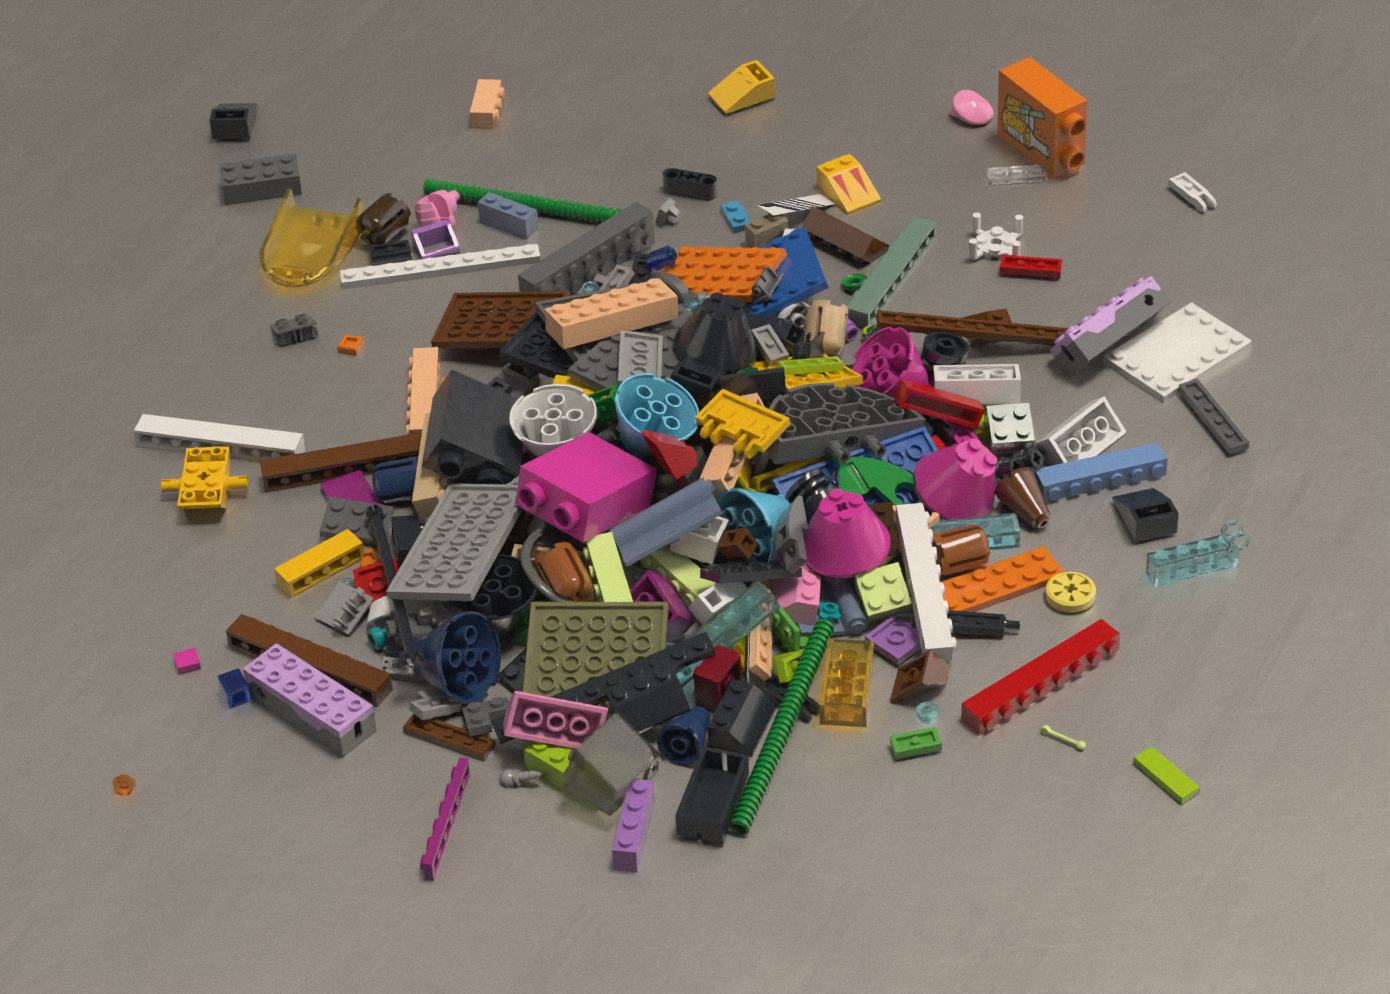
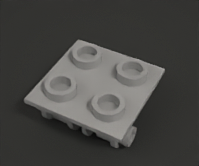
(344, 607)

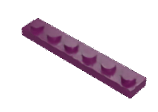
(447, 814)

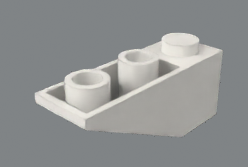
(715, 599)

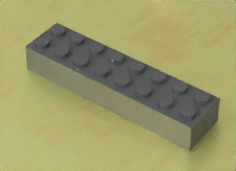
(592, 253)

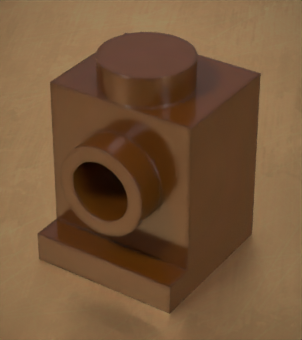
(737, 544)

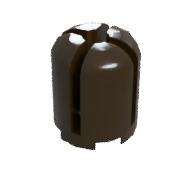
(383, 220)

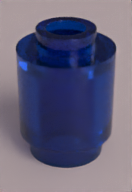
(661, 258)

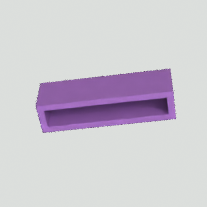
(633, 825)

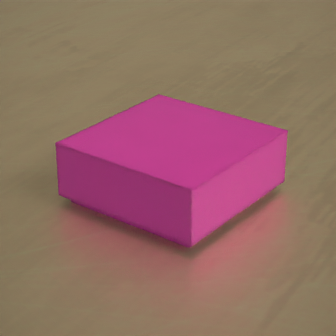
(187, 660)

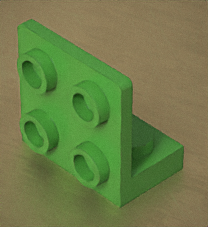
(787, 632)

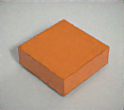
(350, 345)

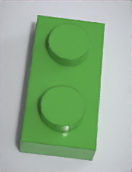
(915, 742)

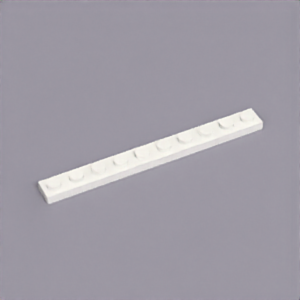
(440, 266)

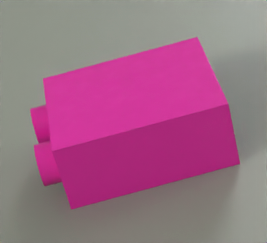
(585, 486)

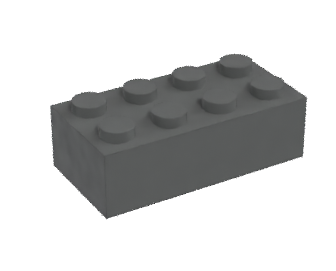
(260, 178)

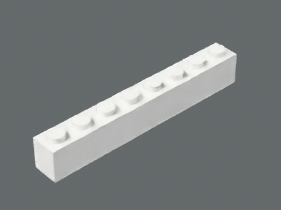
(243, 441)
(923, 580)

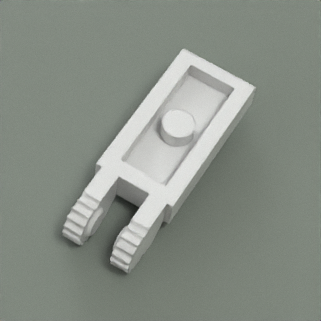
(1193, 192)

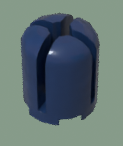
(395, 480)

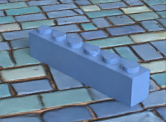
(1101, 471)

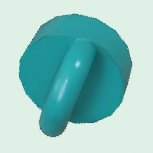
(377, 638)

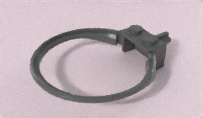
(544, 535)

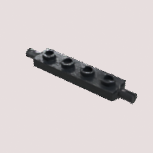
(970, 622)

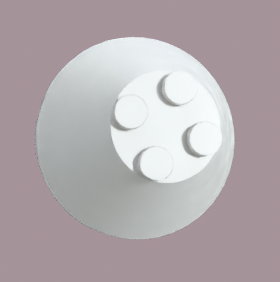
(552, 417)

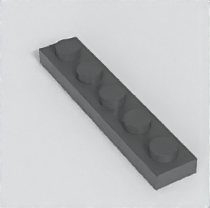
(1213, 416)

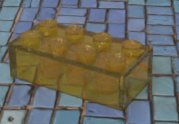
(846, 683)

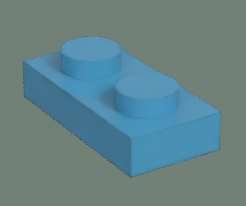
(735, 216)

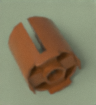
(961, 549)
(564, 572)

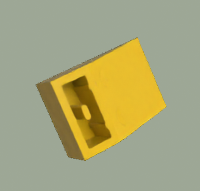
(744, 87)

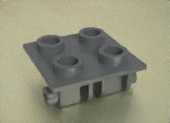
(300, 322)

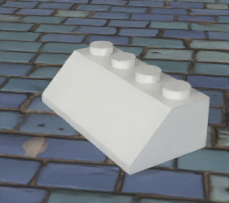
(986, 383)
(1083, 433)

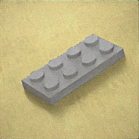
(639, 355)

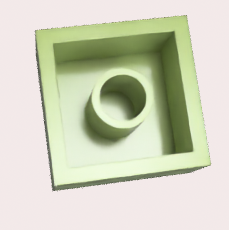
(882, 592)

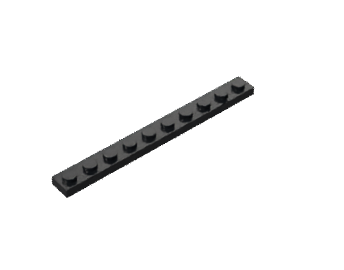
(593, 691)

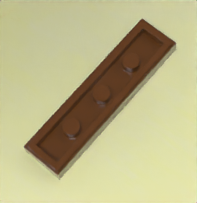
(449, 737)

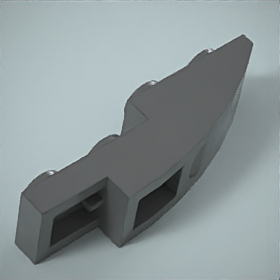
(789, 535)

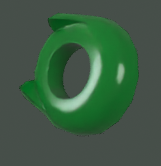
(853, 278)

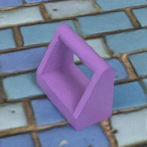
(432, 235)

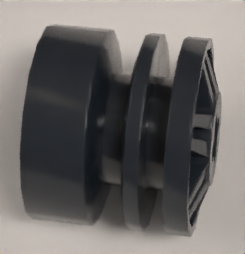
(812, 489)

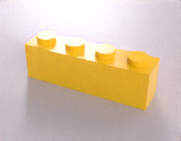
(319, 563)

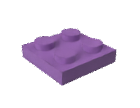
(895, 639)

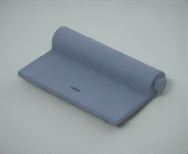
(666, 521)
(852, 614)

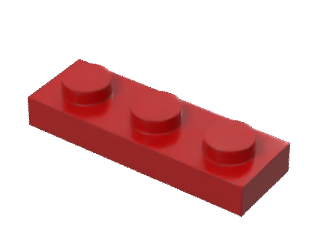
(1031, 266)

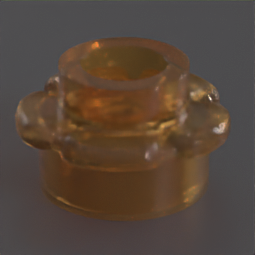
(123, 784)

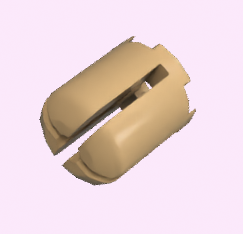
(832, 321)

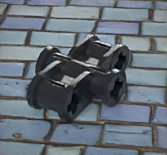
(1030, 458)

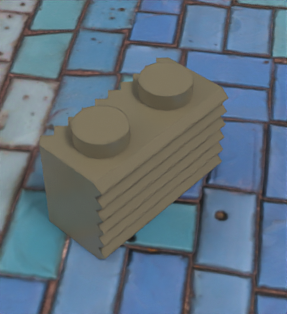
(765, 229)

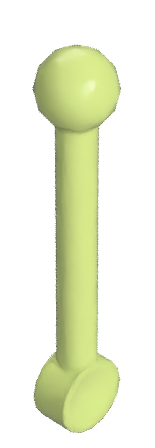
(1047, 730)

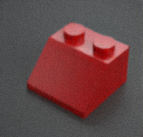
(671, 453)

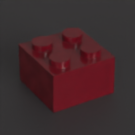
(714, 677)

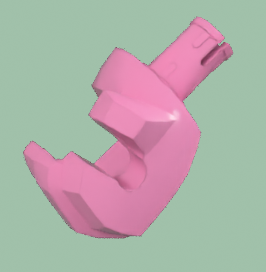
(437, 208)

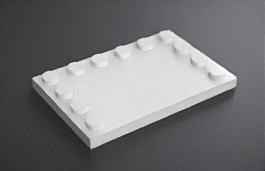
(1177, 351)

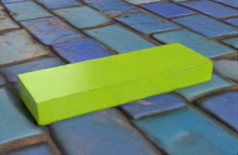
(811, 365)
(1166, 775)

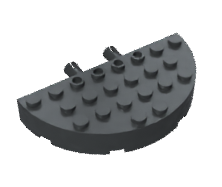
(837, 422)

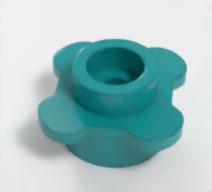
(829, 612)

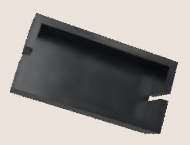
(712, 795)

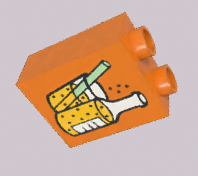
(1042, 117)

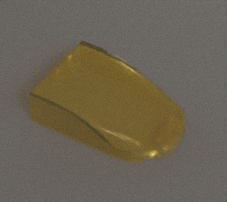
(307, 242)

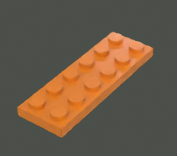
(1001, 581)

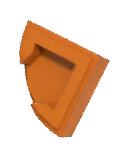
(370, 557)

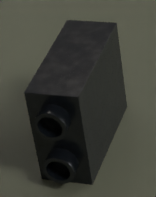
(472, 433)

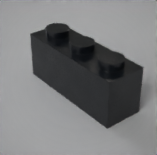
(404, 534)

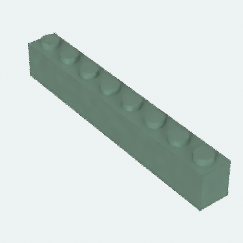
(891, 271)

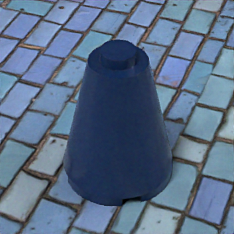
(684, 736)

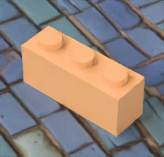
(486, 103)

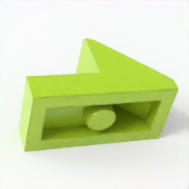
(785, 664)

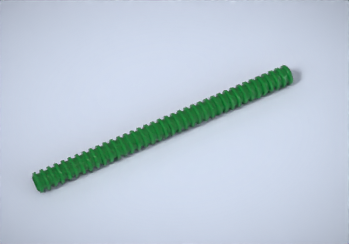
(541, 203)
(781, 728)

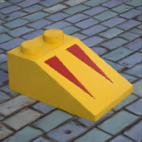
(847, 184)

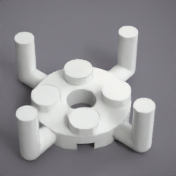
(994, 241)

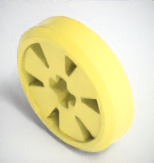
(1082, 591)

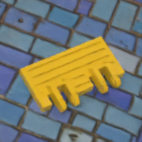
(741, 420)

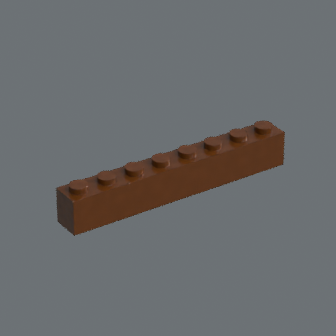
(334, 462)
(365, 681)

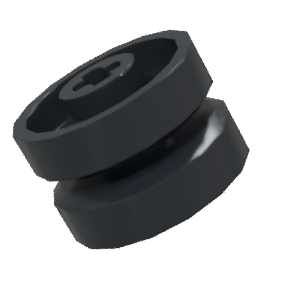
(943, 349)

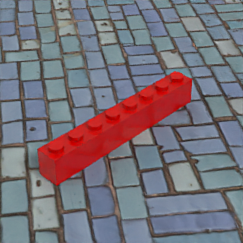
(1040, 676)

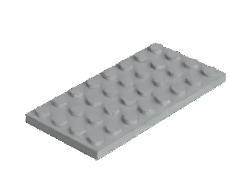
(457, 543)

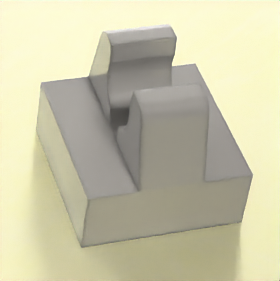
(667, 213)

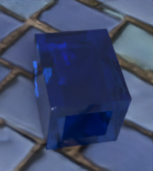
(234, 688)

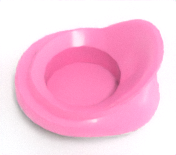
(971, 108)

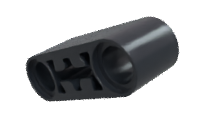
(690, 184)

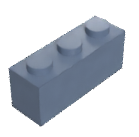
(508, 215)

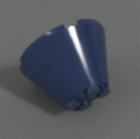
(461, 657)

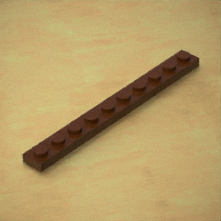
(970, 327)

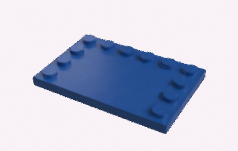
(800, 271)

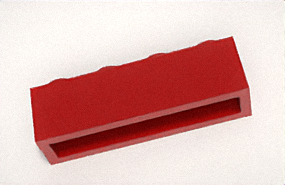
(939, 403)

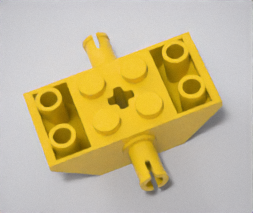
(205, 479)

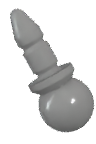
(511, 778)

